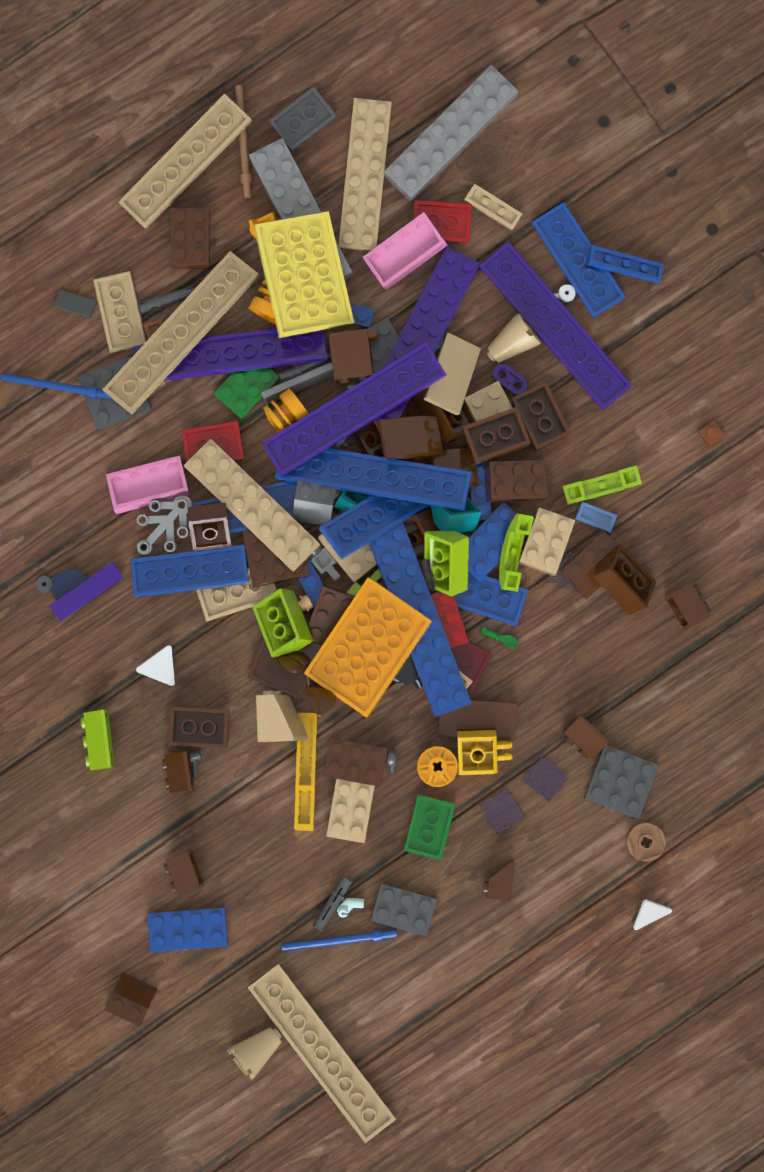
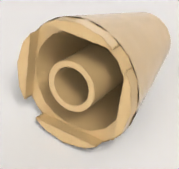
(513, 340)
(255, 1051)

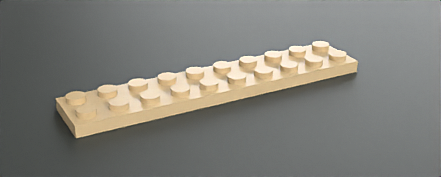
(180, 332)
(322, 1053)

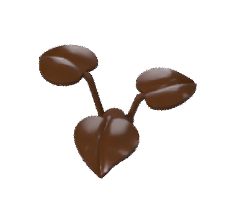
(316, 696)

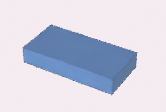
(596, 517)

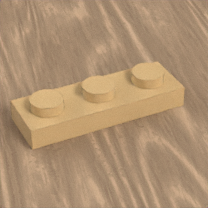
(493, 207)

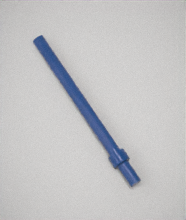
(92, 392)
(376, 935)

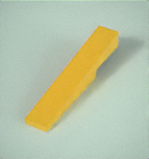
(306, 775)

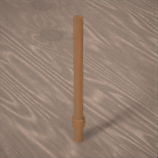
(246, 177)

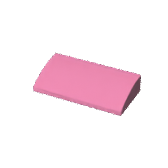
(405, 251)
(148, 482)

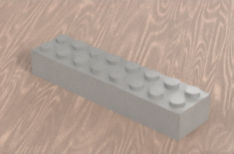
(450, 133)
(287, 186)

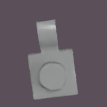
(324, 563)

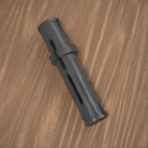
(165, 300)
(302, 368)
(344, 884)

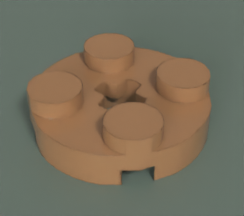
(636, 836)

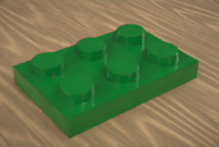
(244, 389)
(429, 827)

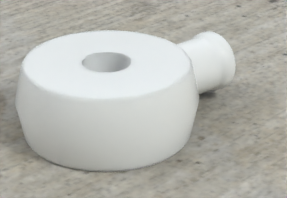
(561, 293)

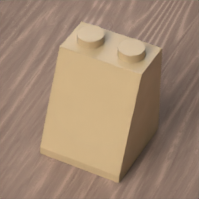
(278, 718)

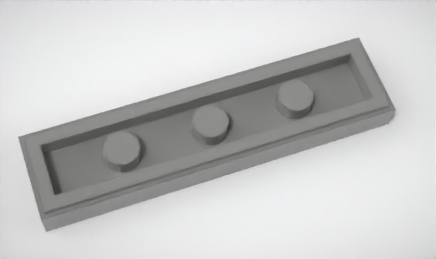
(299, 382)

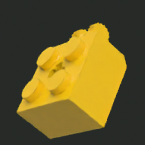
(487, 744)

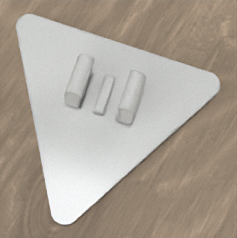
(159, 666)
(649, 913)

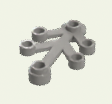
(166, 523)

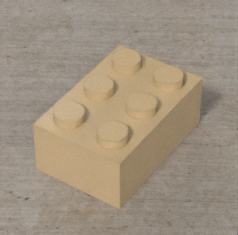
(487, 402)
(547, 541)
(354, 565)
(350, 811)

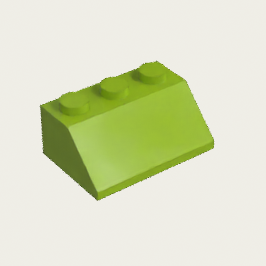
(448, 560)
(282, 623)
(98, 740)

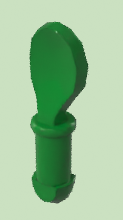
(507, 640)

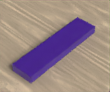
(86, 591)

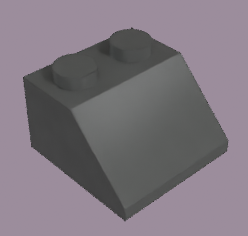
(313, 503)

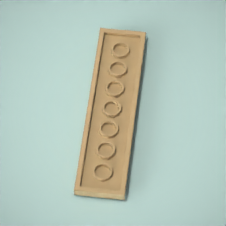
(185, 161)
(364, 174)
(252, 505)

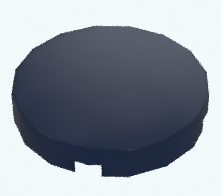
(66, 581)

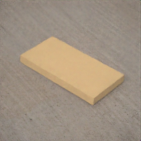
(120, 312)
(458, 362)
(232, 599)

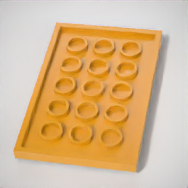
(368, 647)

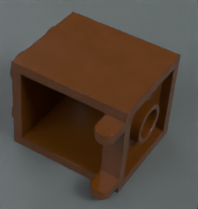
(352, 355)

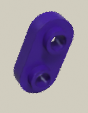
(510, 379)

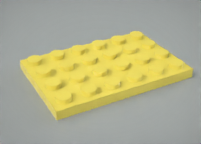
(303, 274)

